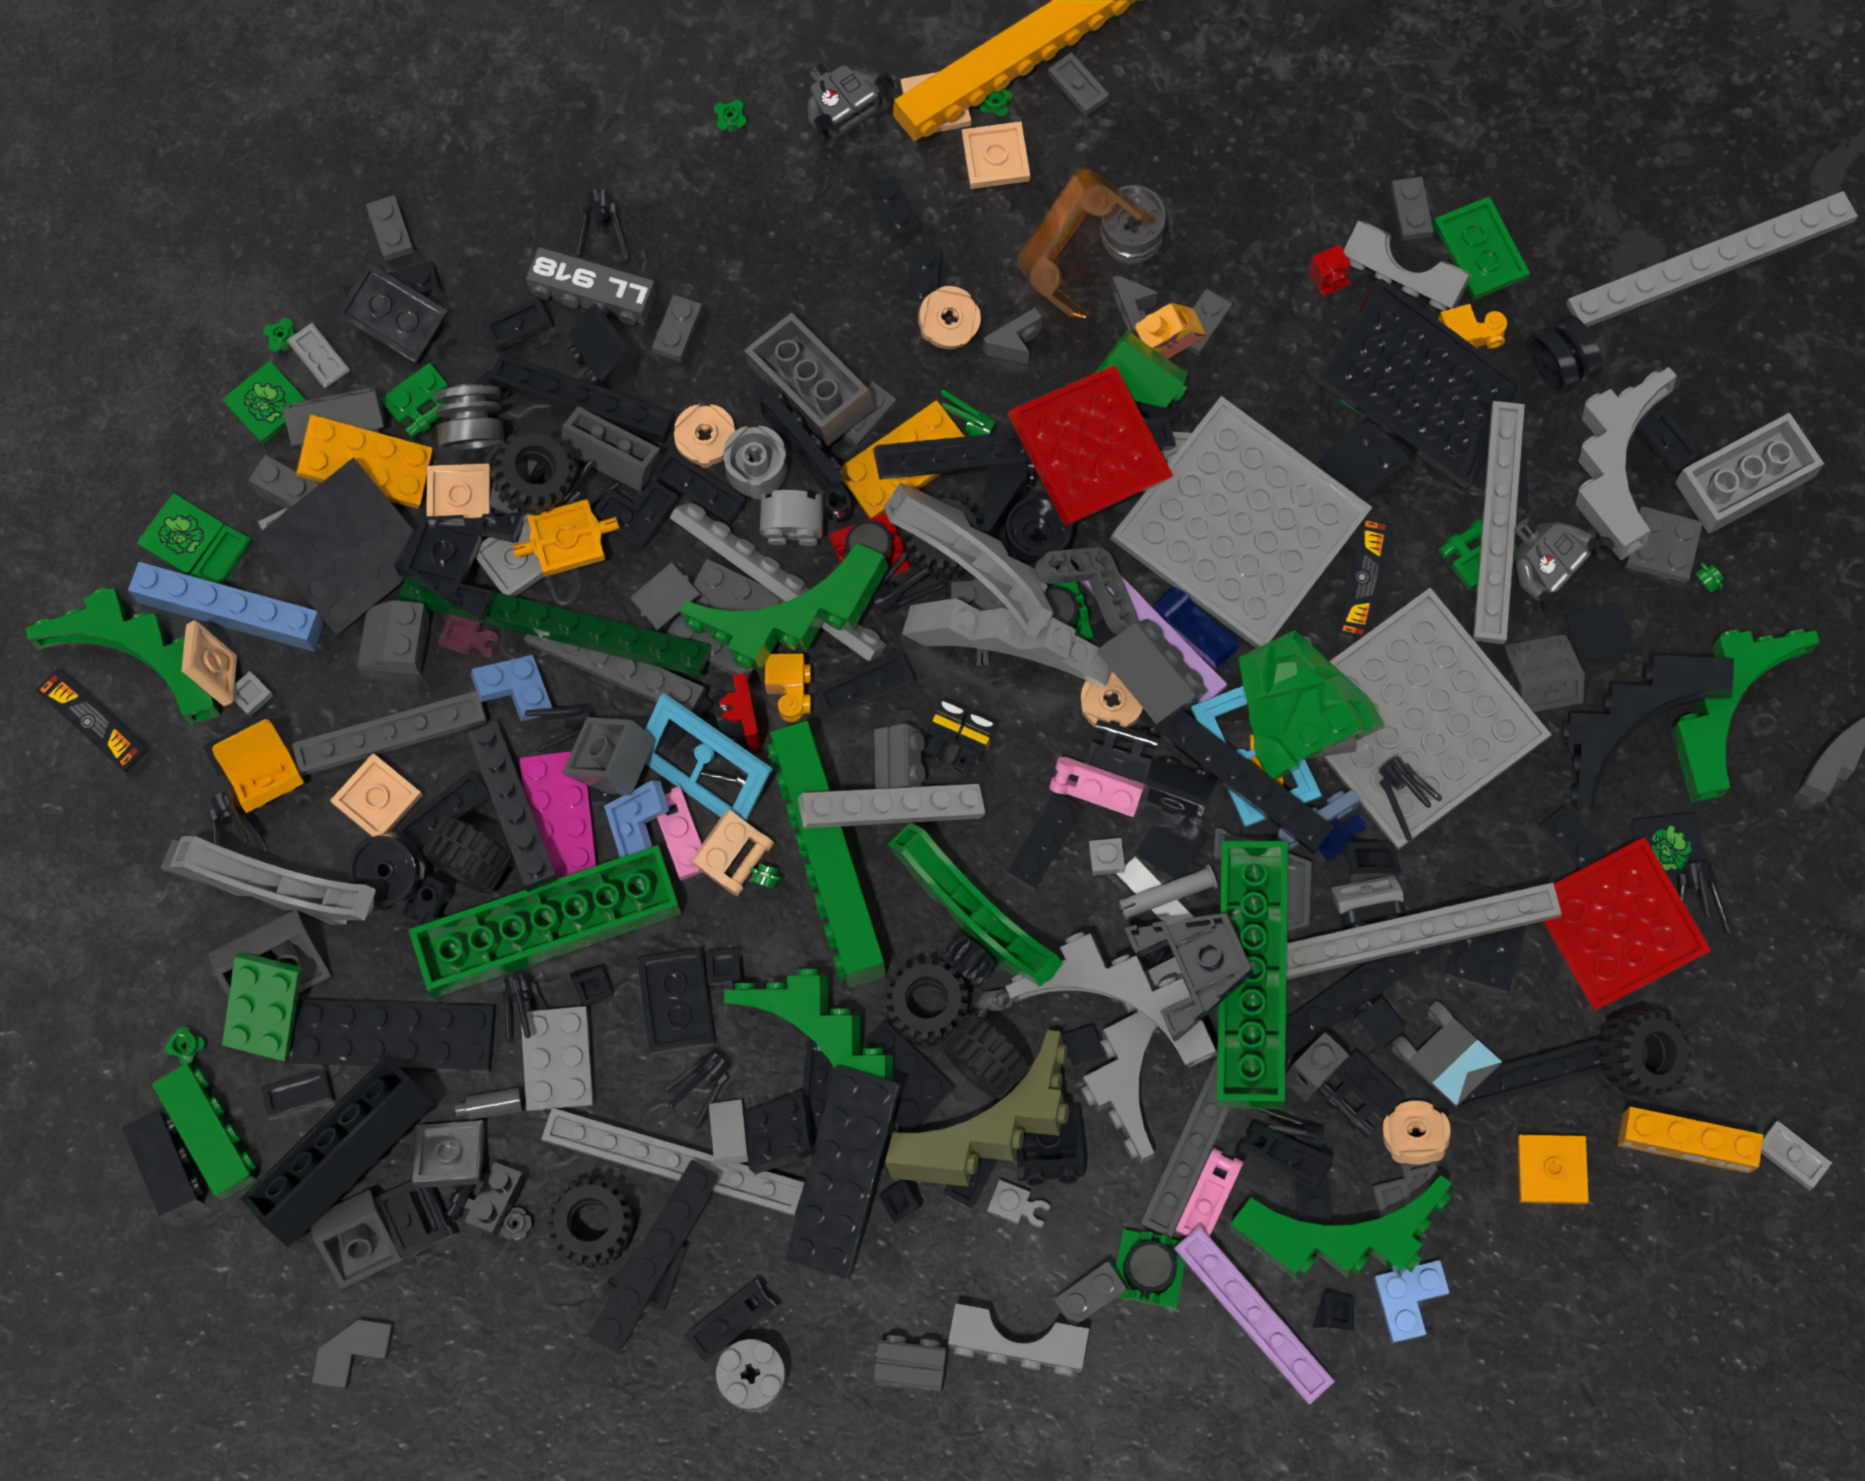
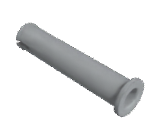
(1168, 892)

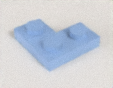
(1400, 1298)

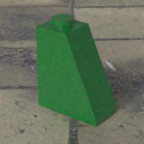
(1146, 372)

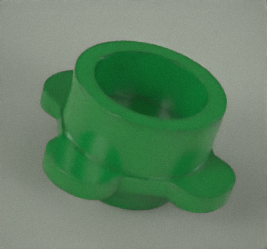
(999, 108)
(730, 123)
(279, 343)
(1709, 577)
(765, 875)
(183, 1036)

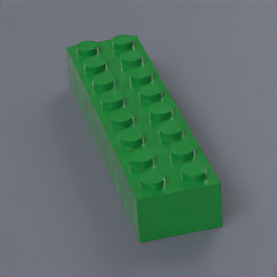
(829, 860)
(544, 922)
(1255, 1014)

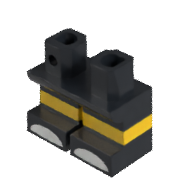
(944, 735)

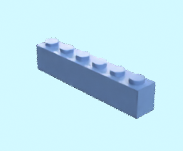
(226, 606)

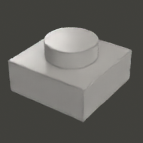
(250, 694)
(1106, 856)

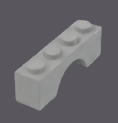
(1372, 249)
(1060, 1348)

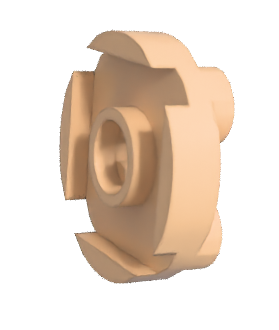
(962, 307)
(686, 434)
(1095, 707)
(1412, 1149)

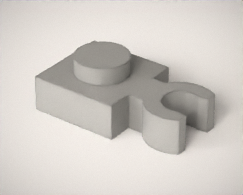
(1012, 1202)

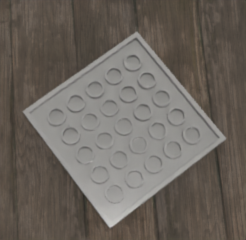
(1241, 523)
(1441, 714)

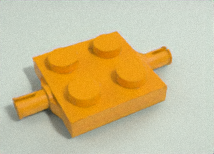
(566, 538)

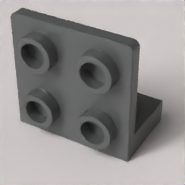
(1547, 672)

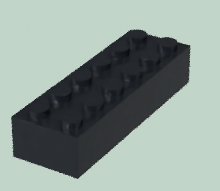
(336, 1151)

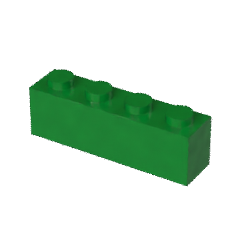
(204, 1131)

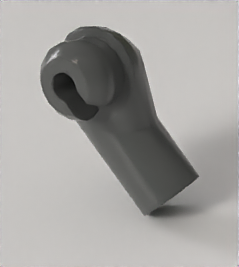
(991, 1001)

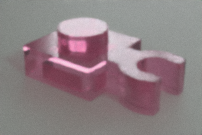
(464, 634)

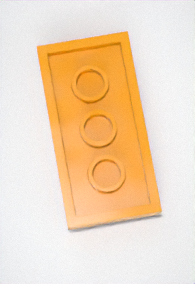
(391, 463)
(861, 472)

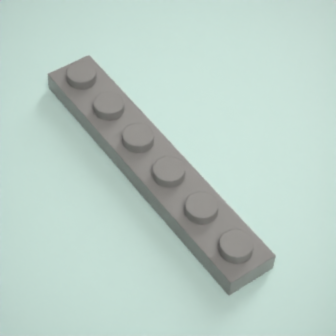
(891, 805)

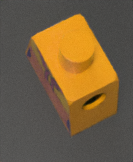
(1167, 329)

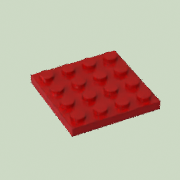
(1089, 445)
(1622, 925)

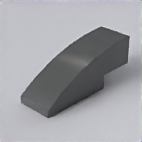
(1836, 761)

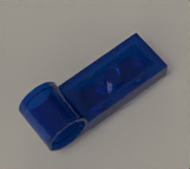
(1195, 627)

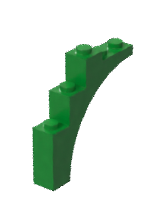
(794, 623)
(143, 636)
(1703, 738)
(974, 913)
(807, 1008)
(1389, 1239)

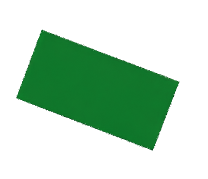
(222, 556)

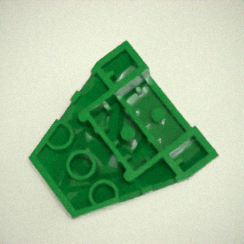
(1300, 704)

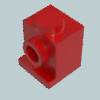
(1330, 270)

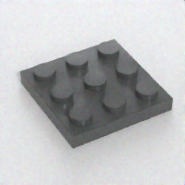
(727, 591)

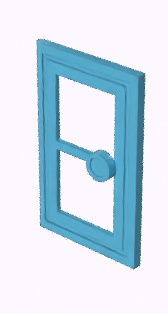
(1205, 714)
(712, 740)

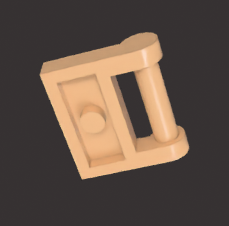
(723, 846)

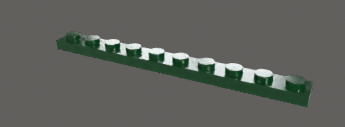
(575, 629)

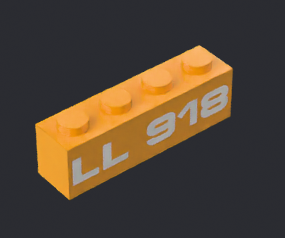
(1690, 1140)

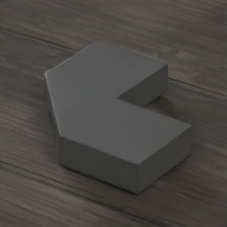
(1399, 1193)
(336, 1356)

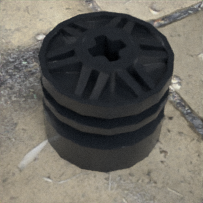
(1033, 521)

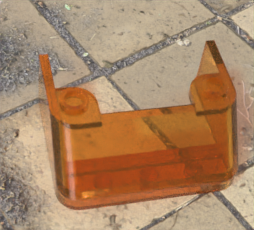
(1082, 195)

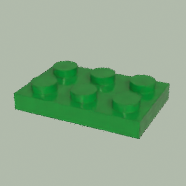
(1482, 247)
(261, 1006)

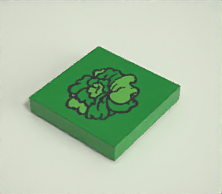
(261, 402)
(180, 534)

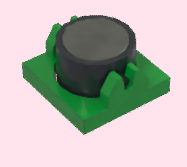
(1069, 607)
(1150, 1268)

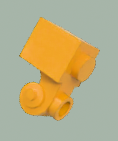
(1478, 334)
(788, 676)

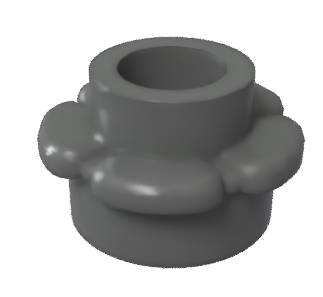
(524, 1224)

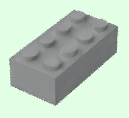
(1749, 473)

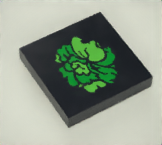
(1673, 839)

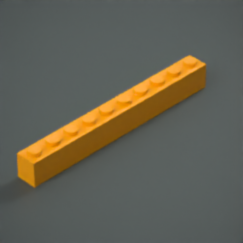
(999, 62)

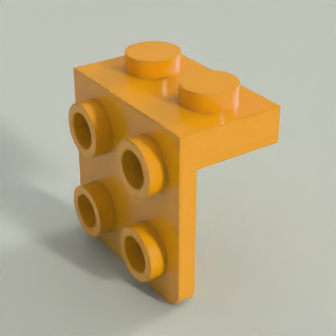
(257, 765)

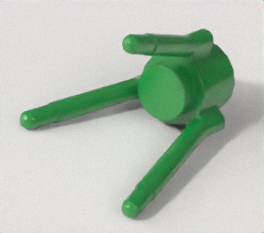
(977, 422)

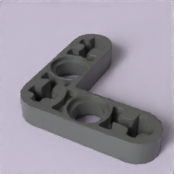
(1093, 566)

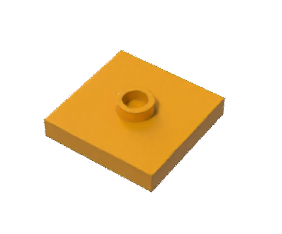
(1552, 1169)

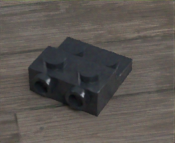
(1053, 1155)

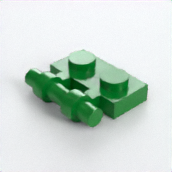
(412, 397)
(1467, 565)

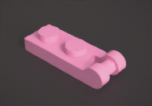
(1097, 786)
(680, 835)
(1209, 1194)

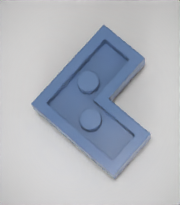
(514, 678)
(631, 812)

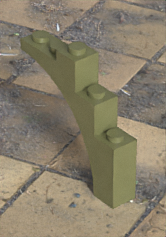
(953, 1152)

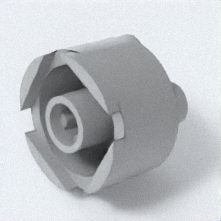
(769, 459)
(791, 517)
(735, 1364)

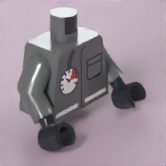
(843, 98)
(1551, 556)

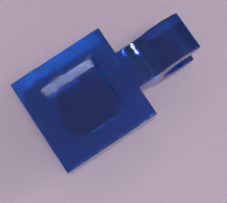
(1341, 835)

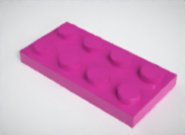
(560, 811)

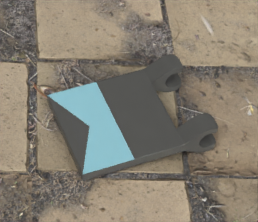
(1451, 1059)

